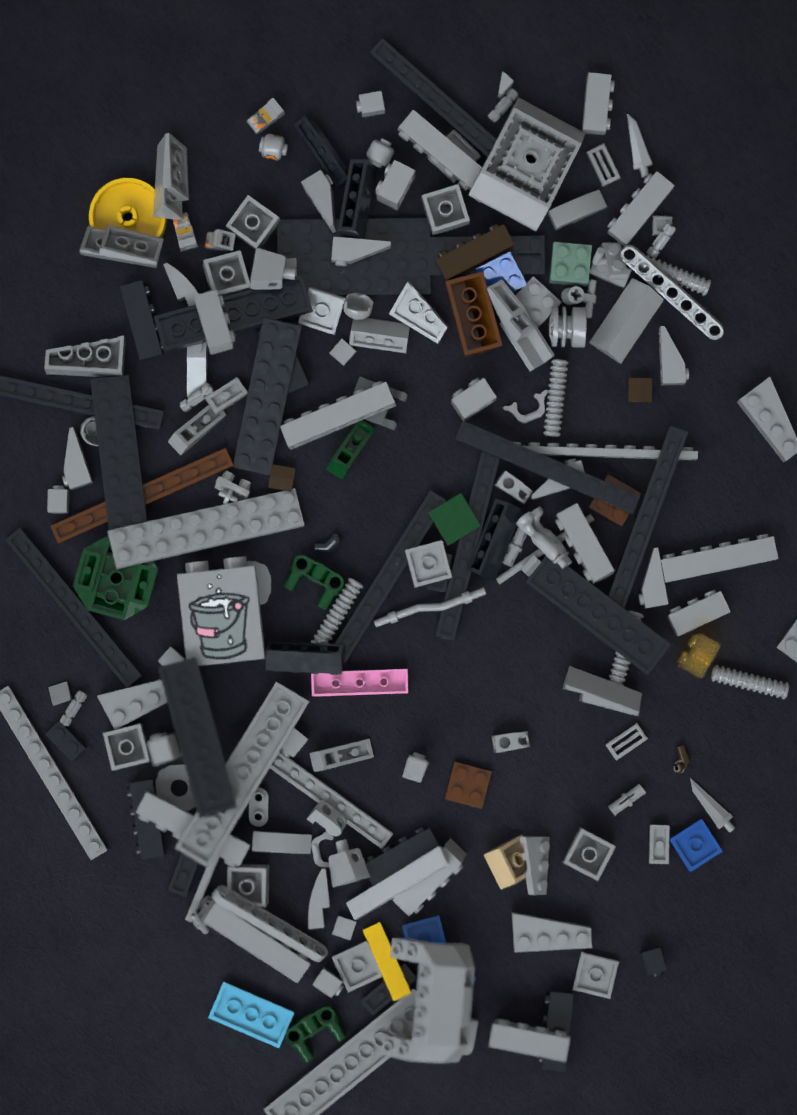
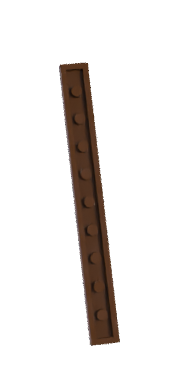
(152, 491)

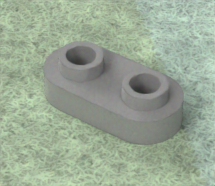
(259, 807)

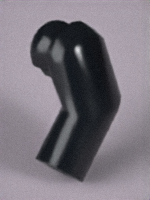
(331, 544)

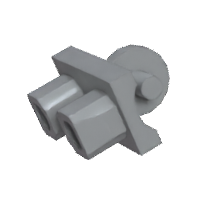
(230, 490)

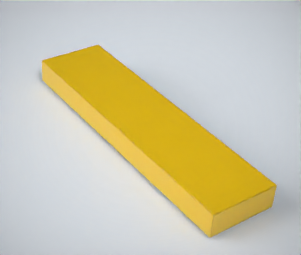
(388, 966)

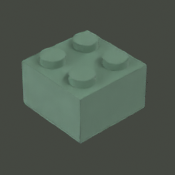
(570, 264)

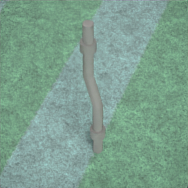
(466, 598)

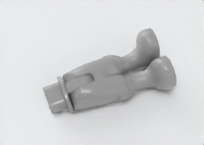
(544, 538)

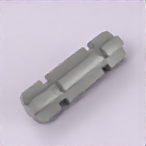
(503, 105)
(661, 240)
(196, 397)
(73, 708)

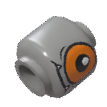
(273, 147)

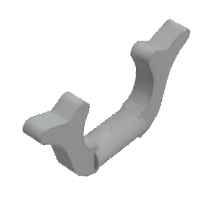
(531, 416)
(316, 851)

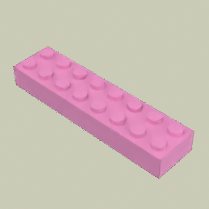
(360, 683)

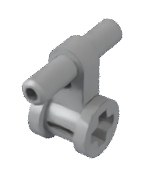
(579, 296)
(197, 921)

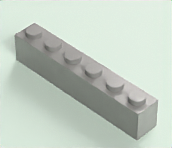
(440, 150)
(338, 415)
(718, 559)
(177, 820)
(256, 941)

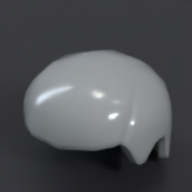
(358, 306)
(88, 431)

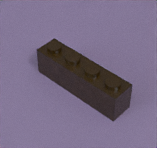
(474, 252)

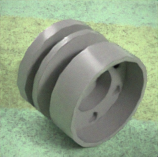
(568, 327)

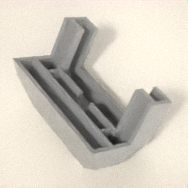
(441, 1002)

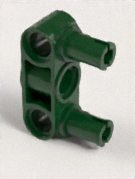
(317, 573)
(309, 1026)

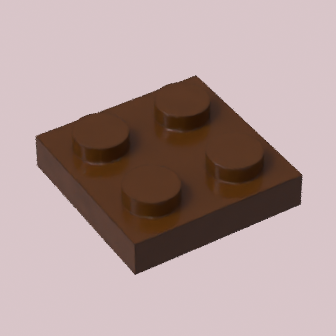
(613, 514)
(468, 785)

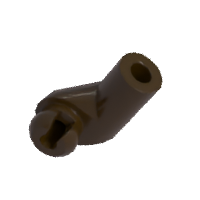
(683, 760)

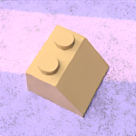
(507, 862)

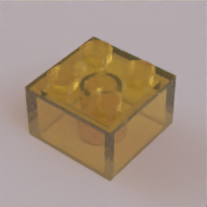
(699, 655)

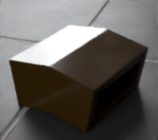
(640, 390)
(282, 477)

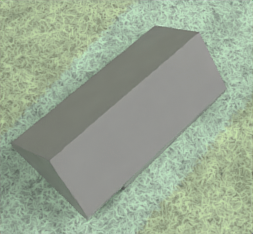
(171, 178)
(122, 246)
(626, 320)
(602, 692)

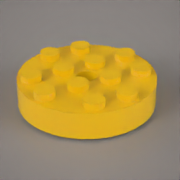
(124, 197)

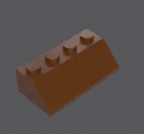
(473, 314)

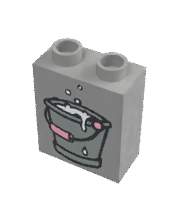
(221, 612)

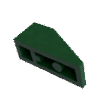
(350, 449)

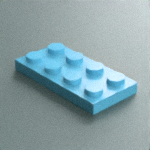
(251, 1014)

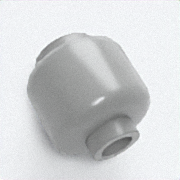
(380, 152)

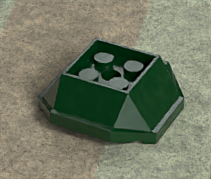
(101, 594)

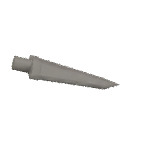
(639, 151)
(716, 811)

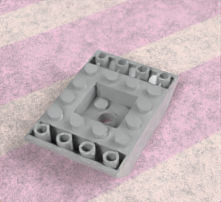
(520, 187)

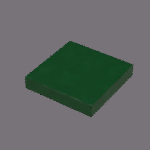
(454, 519)

